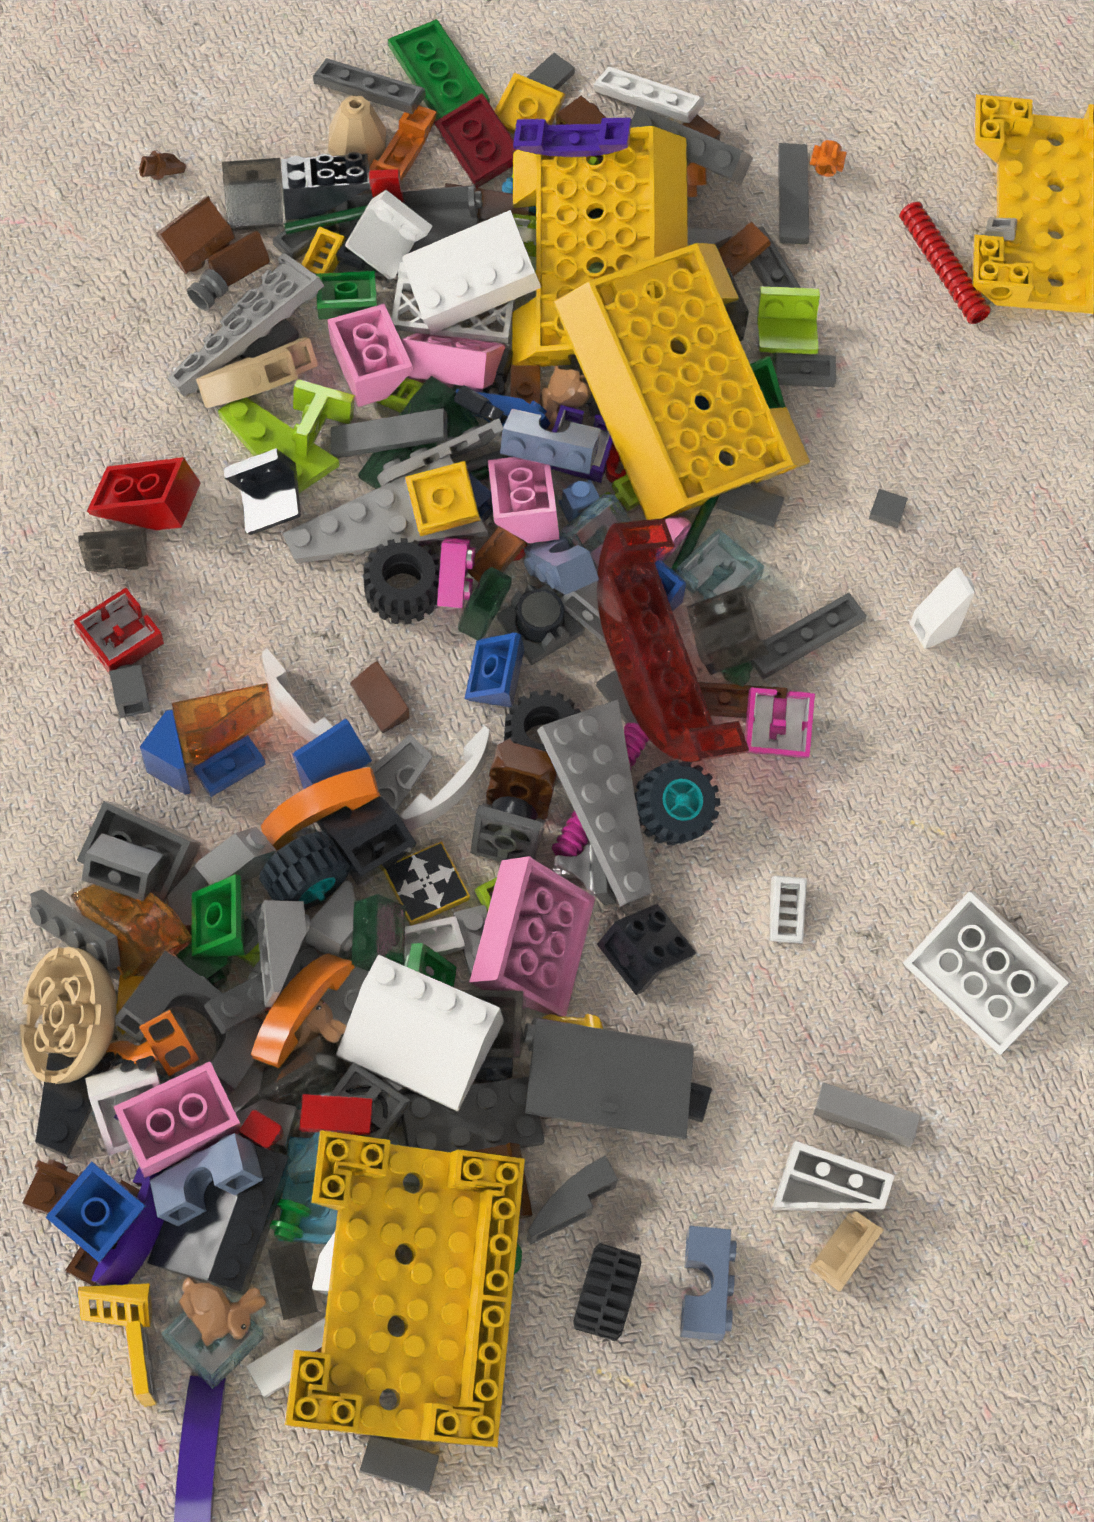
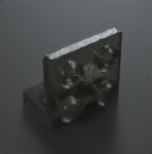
(114, 549)

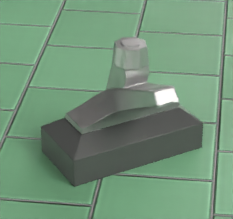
(589, 871)

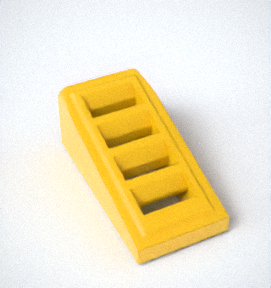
(317, 246)
(128, 1294)

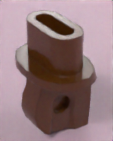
(159, 165)

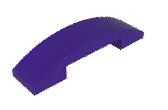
(572, 140)
(135, 1244)
(198, 1451)

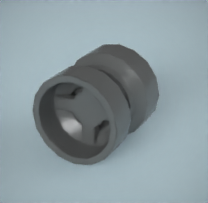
(207, 289)

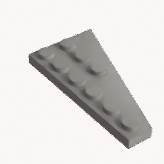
(249, 320)
(368, 523)
(597, 777)

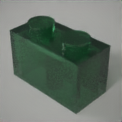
(378, 931)

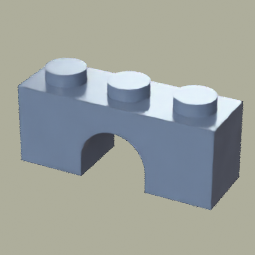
(568, 449)
(559, 565)
(181, 1188)
(707, 1314)

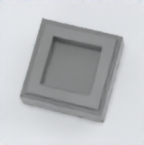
(1002, 227)

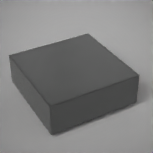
(888, 508)

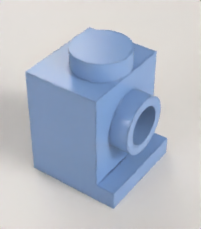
(577, 497)

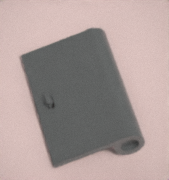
(445, 208)
(633, 1077)

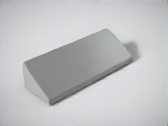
(867, 1114)

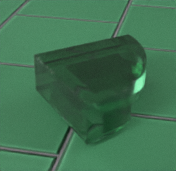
(738, 674)

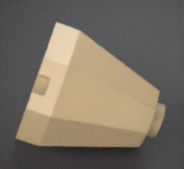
(357, 129)

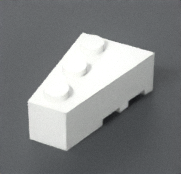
(830, 1183)

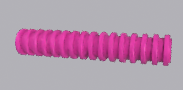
(573, 835)

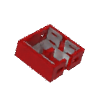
(116, 633)

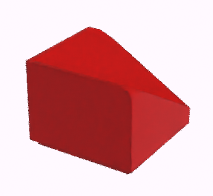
(261, 1129)

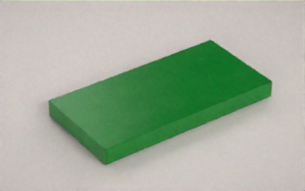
(437, 66)

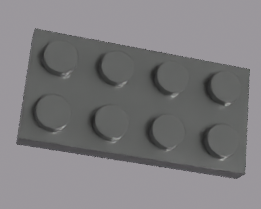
(487, 1118)

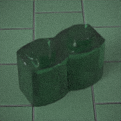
(484, 603)

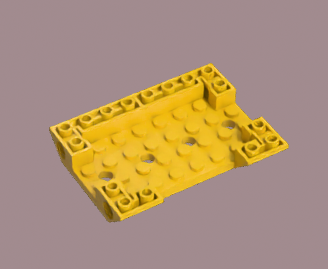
(1027, 164)
(642, 219)
(651, 391)
(449, 1295)

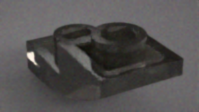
(292, 1281)

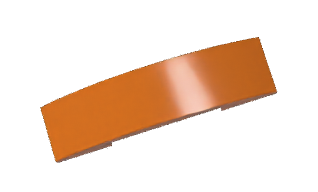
(407, 141)
(318, 801)
(294, 1004)

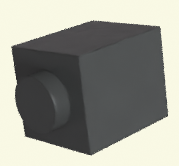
(130, 690)

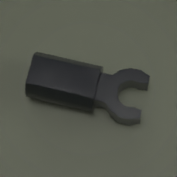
(502, 373)
(478, 405)

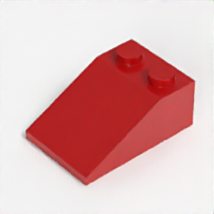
(146, 493)

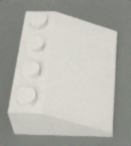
(470, 272)
(987, 972)
(419, 1032)

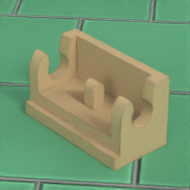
(846, 1250)

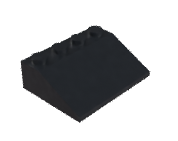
(230, 1235)

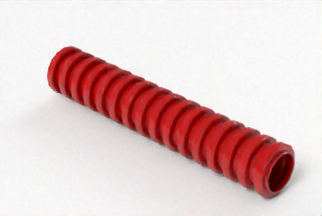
(944, 262)

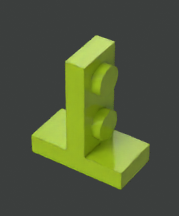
(318, 405)

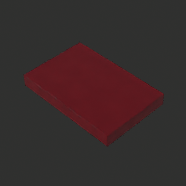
(477, 140)

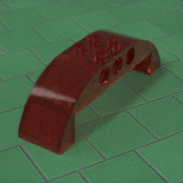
(651, 650)

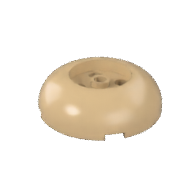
(77, 1013)

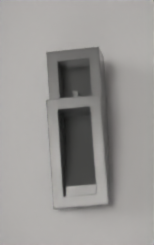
(573, 1199)

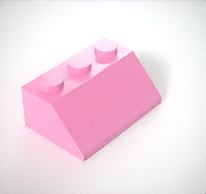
(369, 353)
(453, 360)
(524, 499)
(177, 1119)

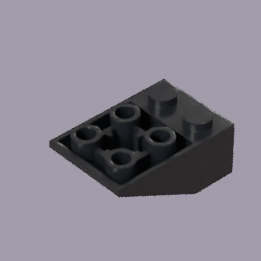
(322, 182)
(369, 837)

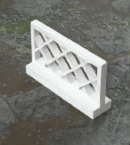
(478, 331)

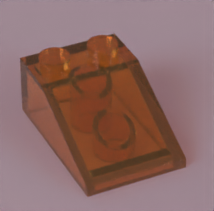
(219, 720)
(141, 927)

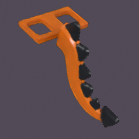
(143, 1055)

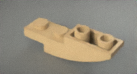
(257, 374)

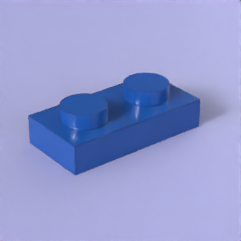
(229, 766)

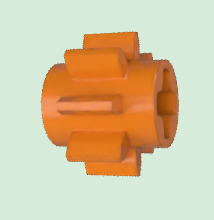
(828, 158)

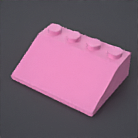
(533, 935)

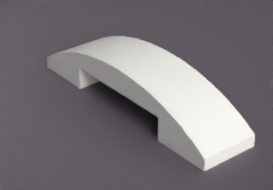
(289, 709)
(424, 810)

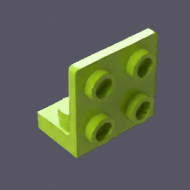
(788, 320)

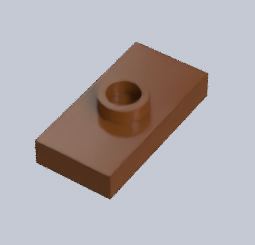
(743, 248)
(525, 382)
(497, 552)

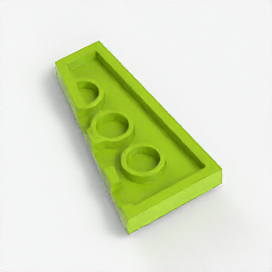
(264, 432)

